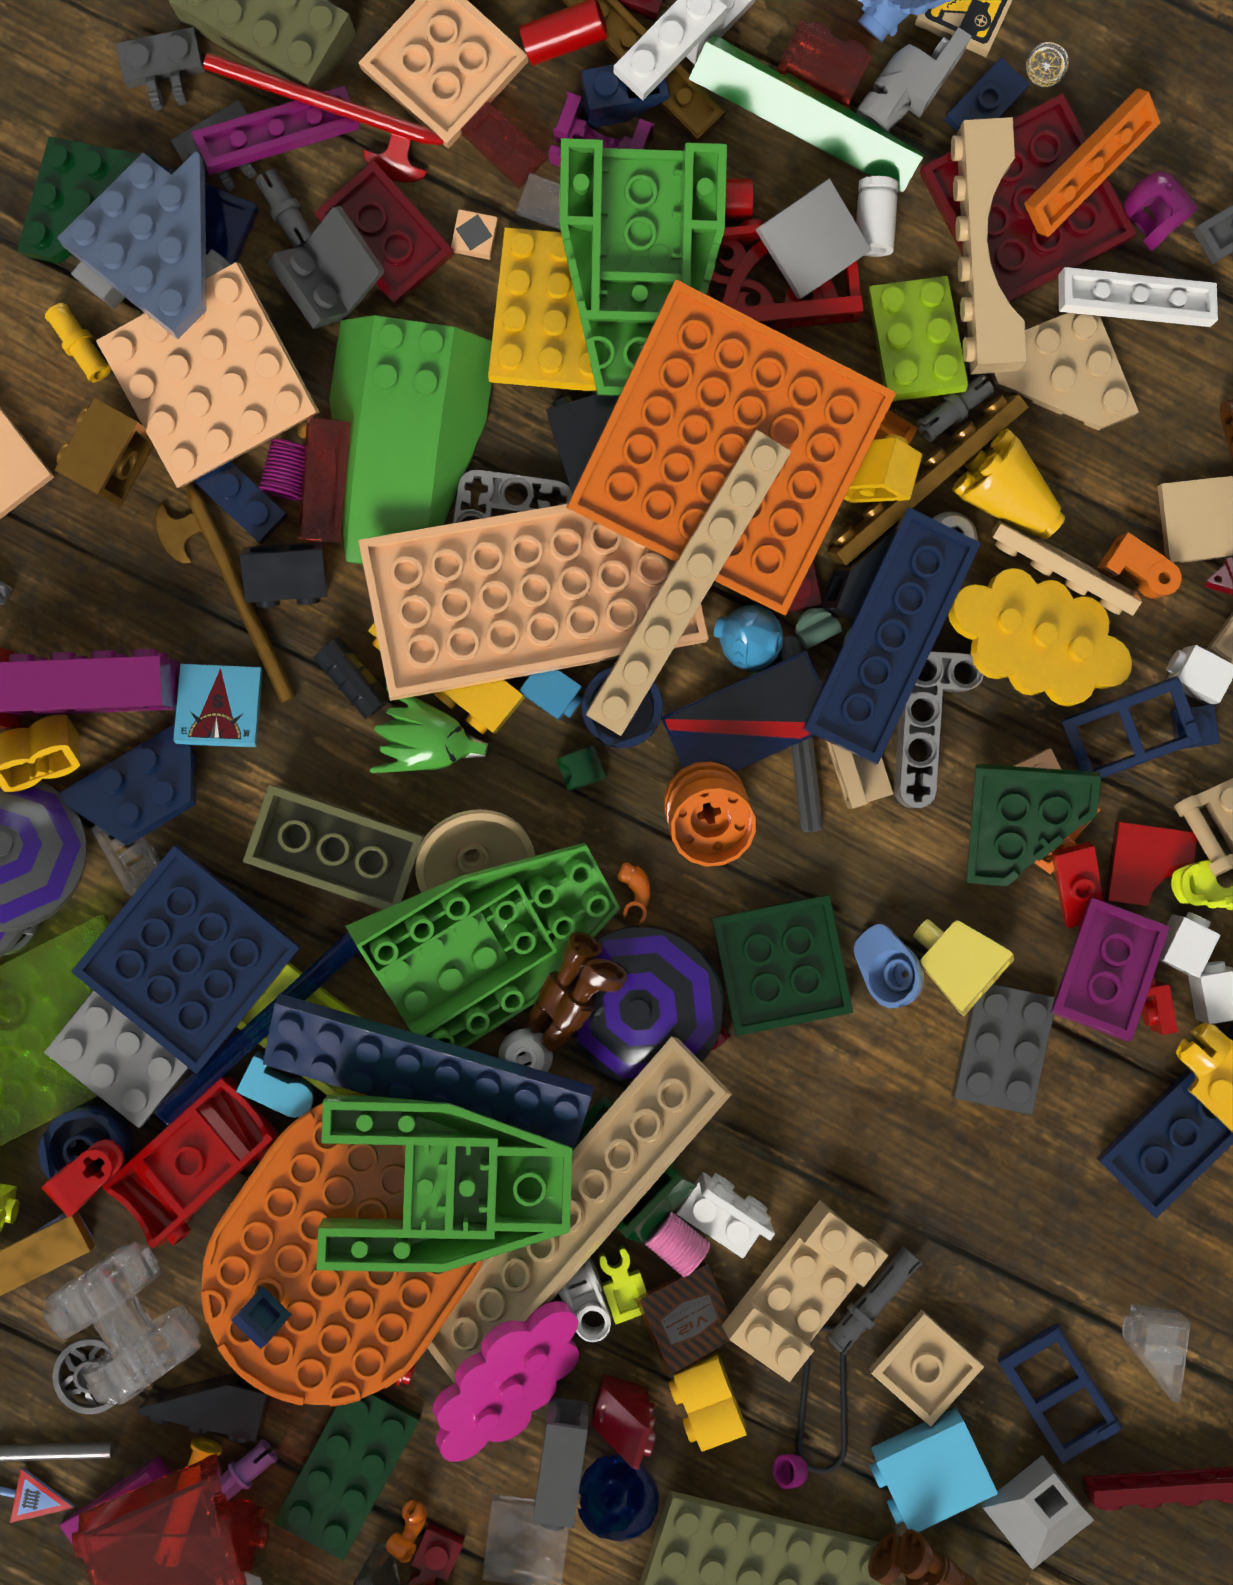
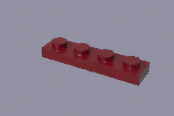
(1158, 1487)

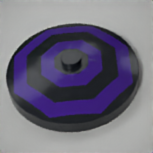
(666, 995)

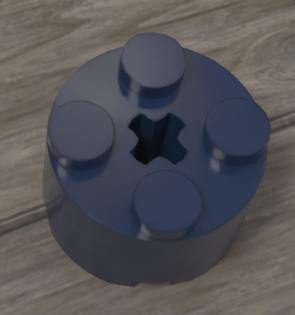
(639, 728)
(83, 1123)

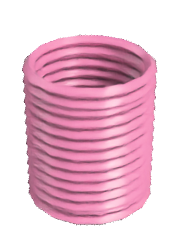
(678, 1244)

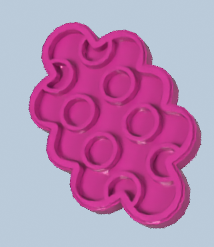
(506, 1381)

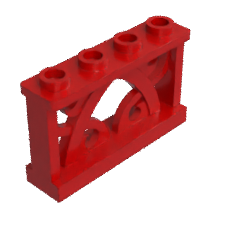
(822, 309)

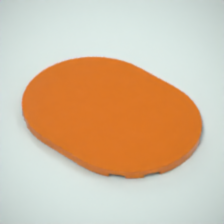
(345, 1327)

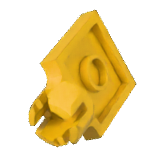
(1211, 1069)

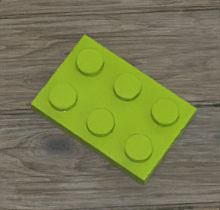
(917, 338)

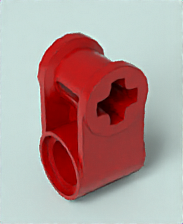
(82, 1178)

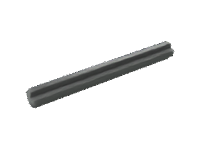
(804, 762)

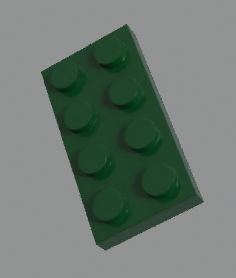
(347, 1472)

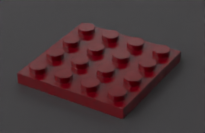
(1016, 251)

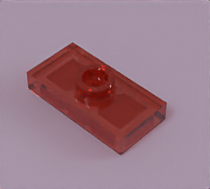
(503, 144)

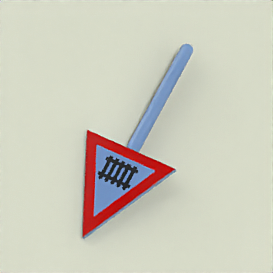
(34, 1498)

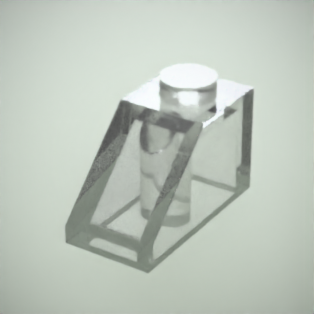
(1160, 1344)

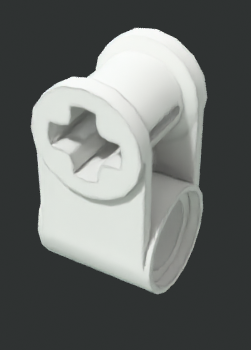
(586, 1294)

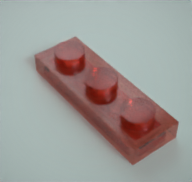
(324, 479)

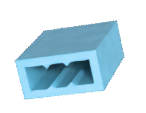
(932, 1472)

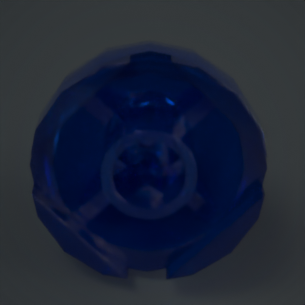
(617, 1499)

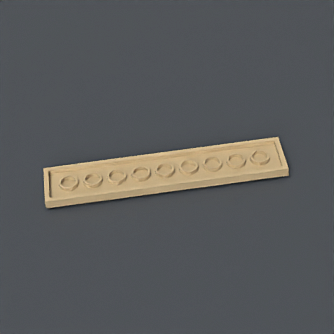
(609, 1177)

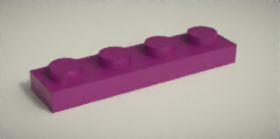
(268, 133)

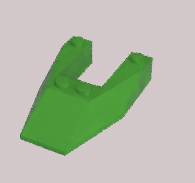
(467, 1187)

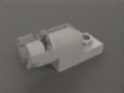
(911, 81)

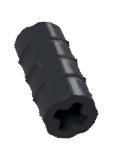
(352, 677)

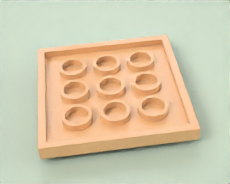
(215, 386)

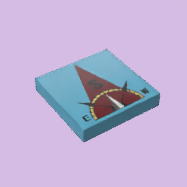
(218, 705)

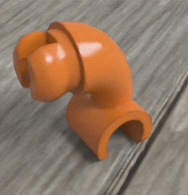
(639, 884)
(403, 1545)

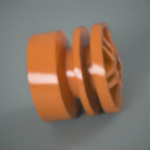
(713, 833)

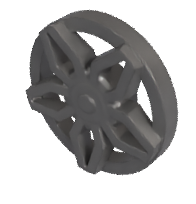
(79, 1381)

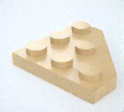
(1072, 372)

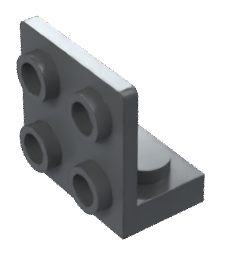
(329, 271)

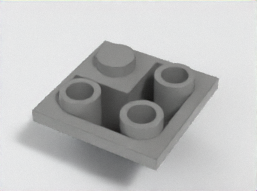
(1037, 1512)

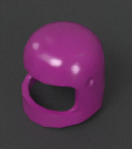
(1167, 202)

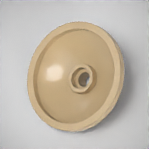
(491, 833)

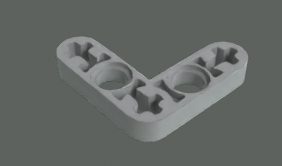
(495, 497)

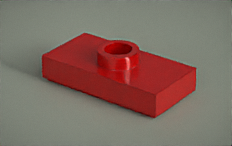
(1076, 880)

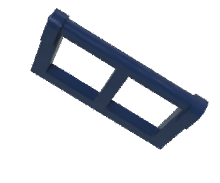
(1121, 705)
(1092, 1436)

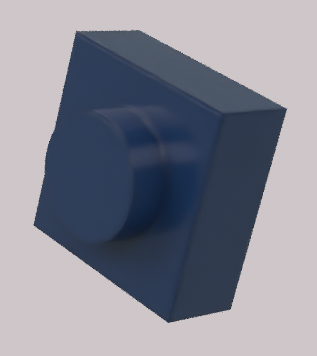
(1206, 723)
(261, 1317)

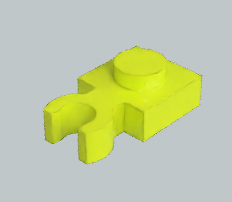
(622, 1287)

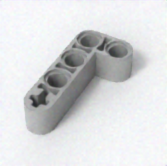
(928, 731)

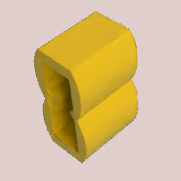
(38, 752)
(709, 1402)

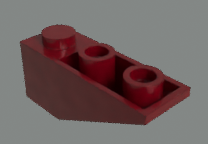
(624, 1418)

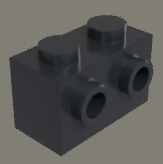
(284, 573)

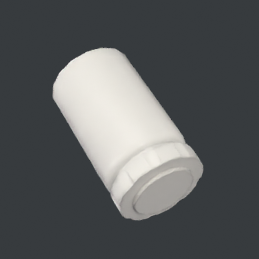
(877, 213)

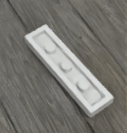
(1137, 297)

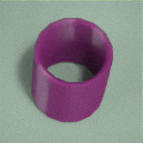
(283, 469)

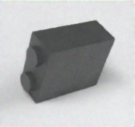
(561, 1463)

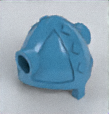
(750, 637)

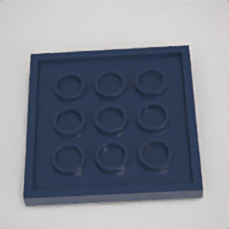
(186, 959)

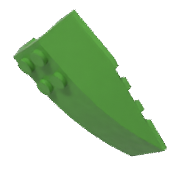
(629, 232)
(414, 417)

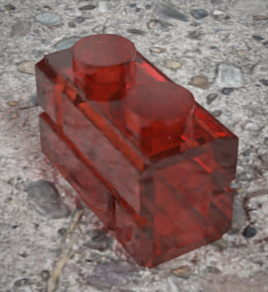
(826, 62)

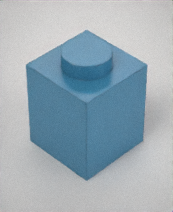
(553, 693)

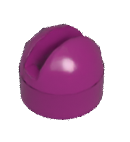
(790, 1471)

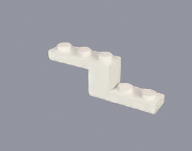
(673, 37)

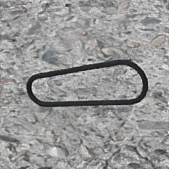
(839, 1461)

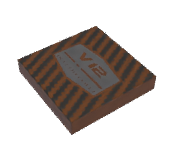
(685, 1318)

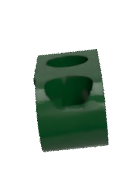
(581, 768)

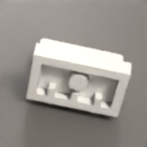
(725, 1214)

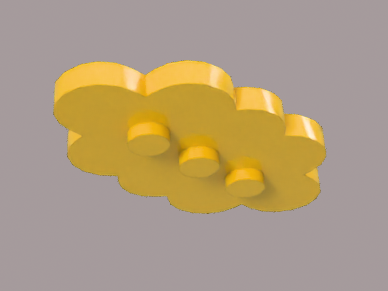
(1040, 637)

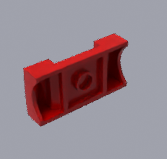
(192, 1162)

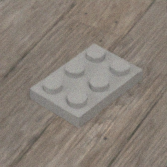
(116, 1059)

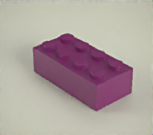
(88, 685)

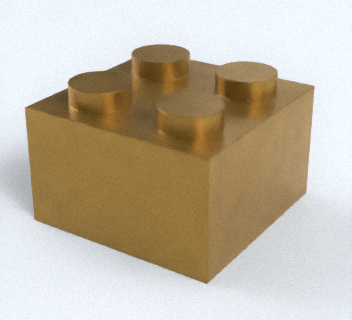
(105, 452)

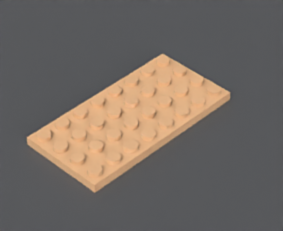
(507, 598)

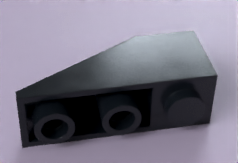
(851, 582)
(215, 1405)

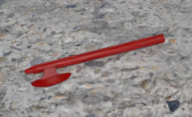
(392, 161)

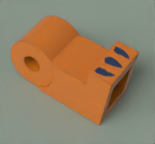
(1141, 564)

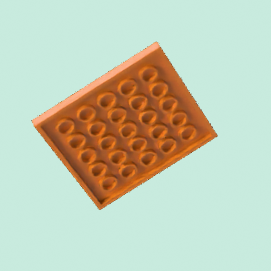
(685, 419)

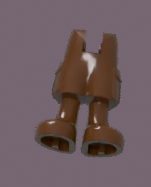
(568, 1002)
(916, 1559)

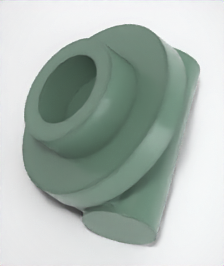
(816, 626)

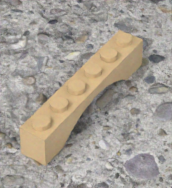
(994, 328)

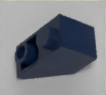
(611, 101)

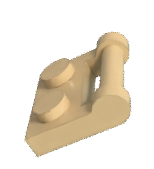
(1219, 804)

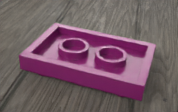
(1110, 969)

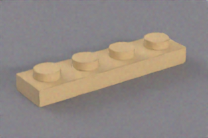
(1079, 575)

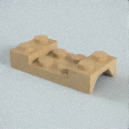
(802, 1290)

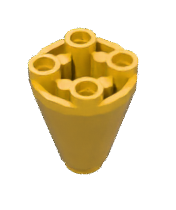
(1010, 487)

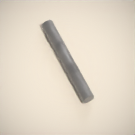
(56, 1451)

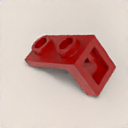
(1159, 1009)

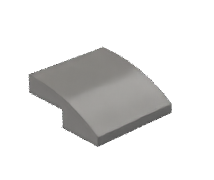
(813, 239)

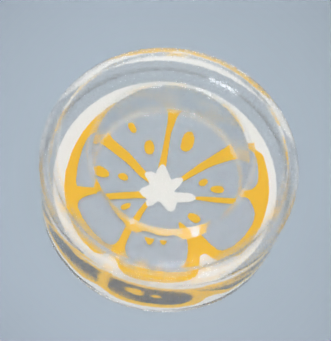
(1047, 64)

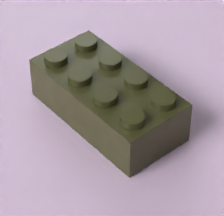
(281, 37)
(333, 848)

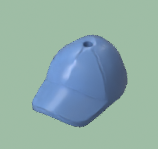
(883, 965)

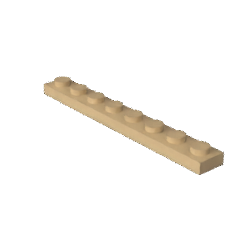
(688, 582)

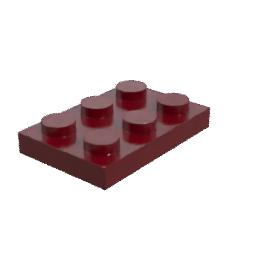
(393, 231)

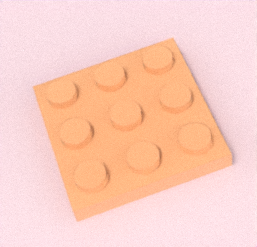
(443, 64)

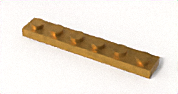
(937, 468)

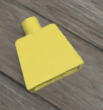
(961, 961)

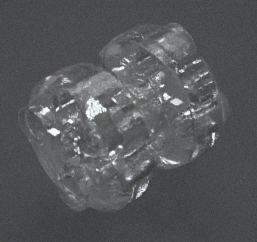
(137, 1345)

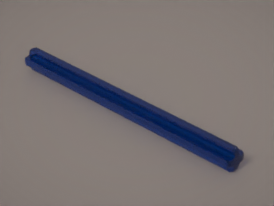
(254, 1031)

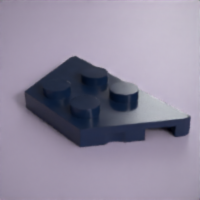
(138, 788)

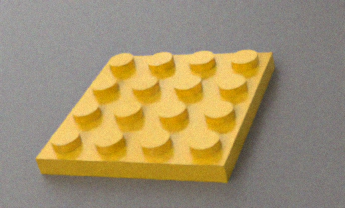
(537, 316)

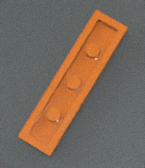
(1092, 162)

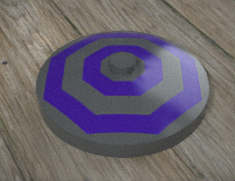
(39, 855)

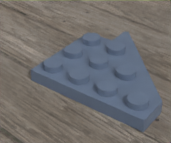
(149, 240)

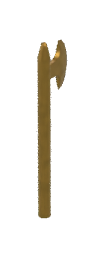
(174, 537)

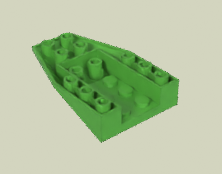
(483, 942)

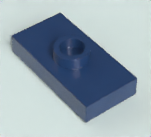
(989, 96)

